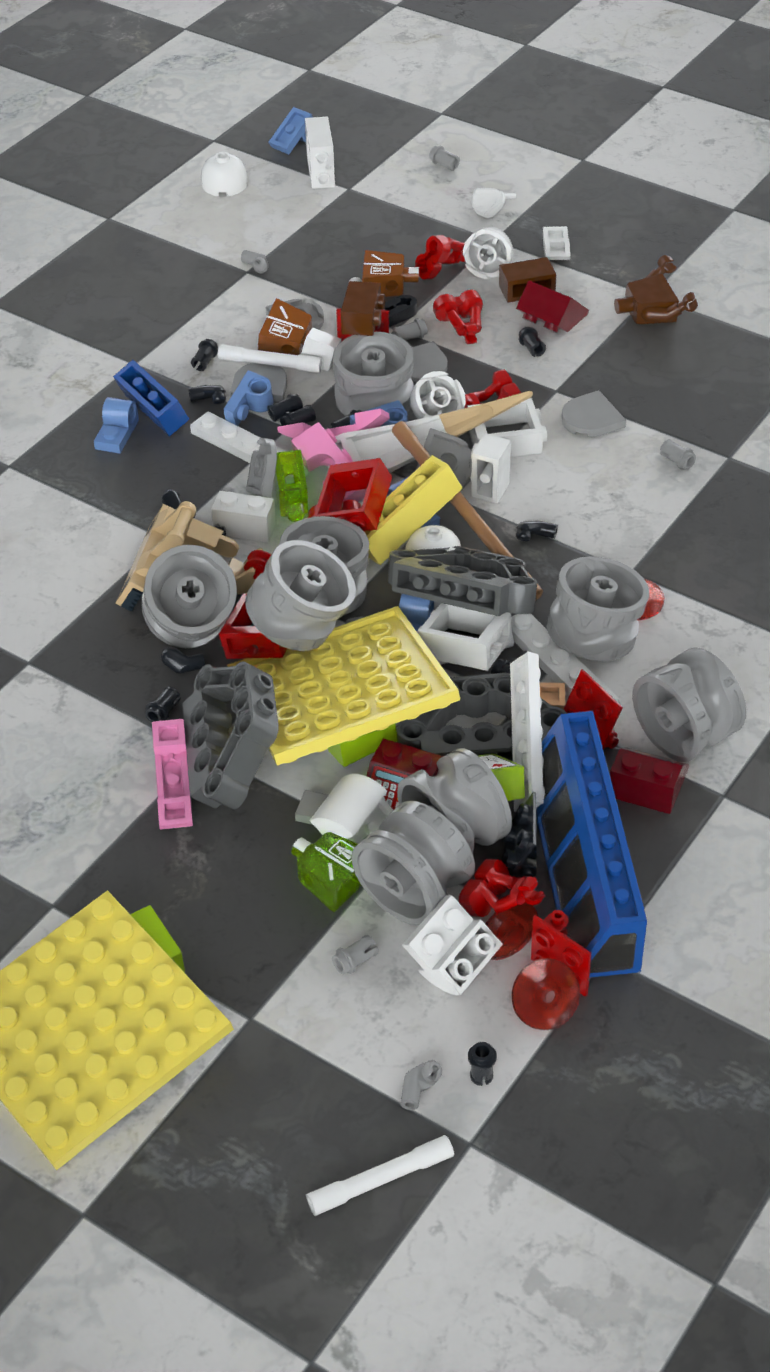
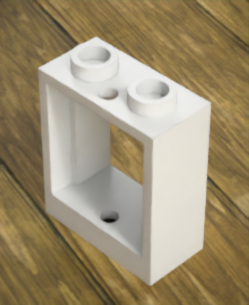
(320, 152)
(522, 441)
(463, 650)

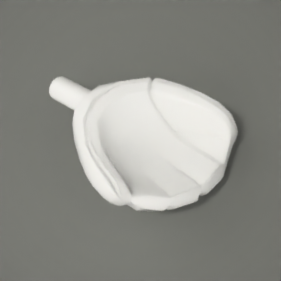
(489, 201)

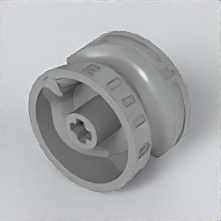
(372, 372)
(343, 540)
(184, 574)
(300, 595)
(597, 608)
(689, 704)
(464, 794)
(412, 861)

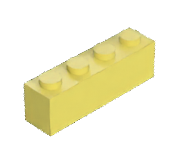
(412, 506)

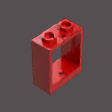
(342, 478)
(239, 637)

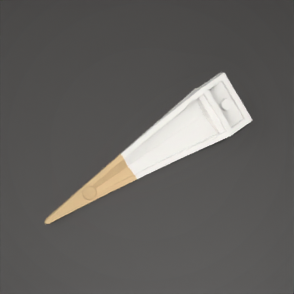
(382, 444)

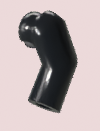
(536, 527)

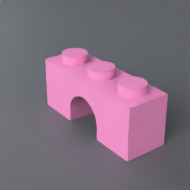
(319, 449)

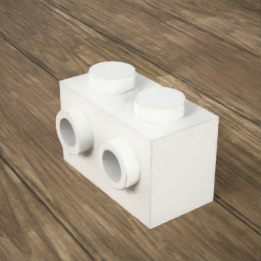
(490, 468)
(245, 515)

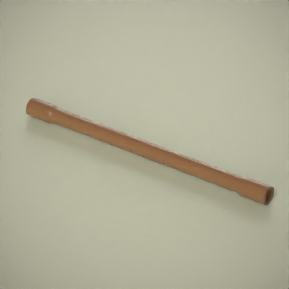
(474, 520)

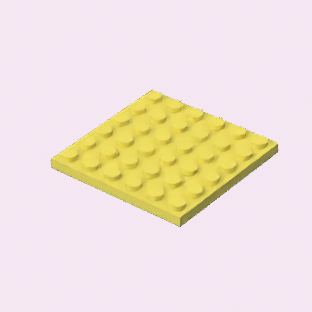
(353, 684)
(95, 1027)

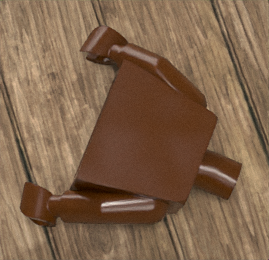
(653, 299)

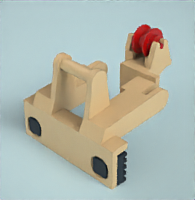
(178, 528)

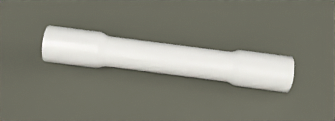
(299, 362)
(341, 1191)

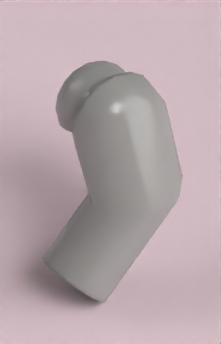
(258, 261)
(418, 1080)

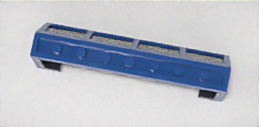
(589, 849)

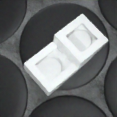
(556, 243)

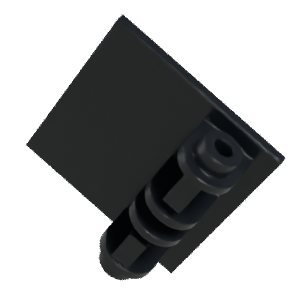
(521, 841)

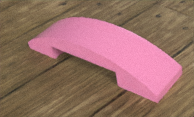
(363, 420)
(172, 774)

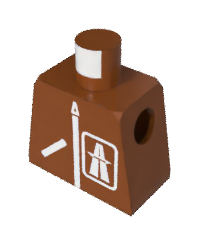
(389, 271)
(284, 329)

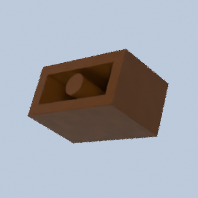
(514, 277)
(362, 308)

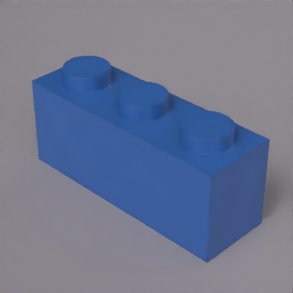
(151, 397)

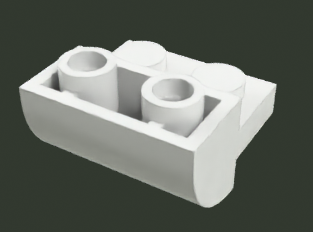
(352, 808)
(451, 946)

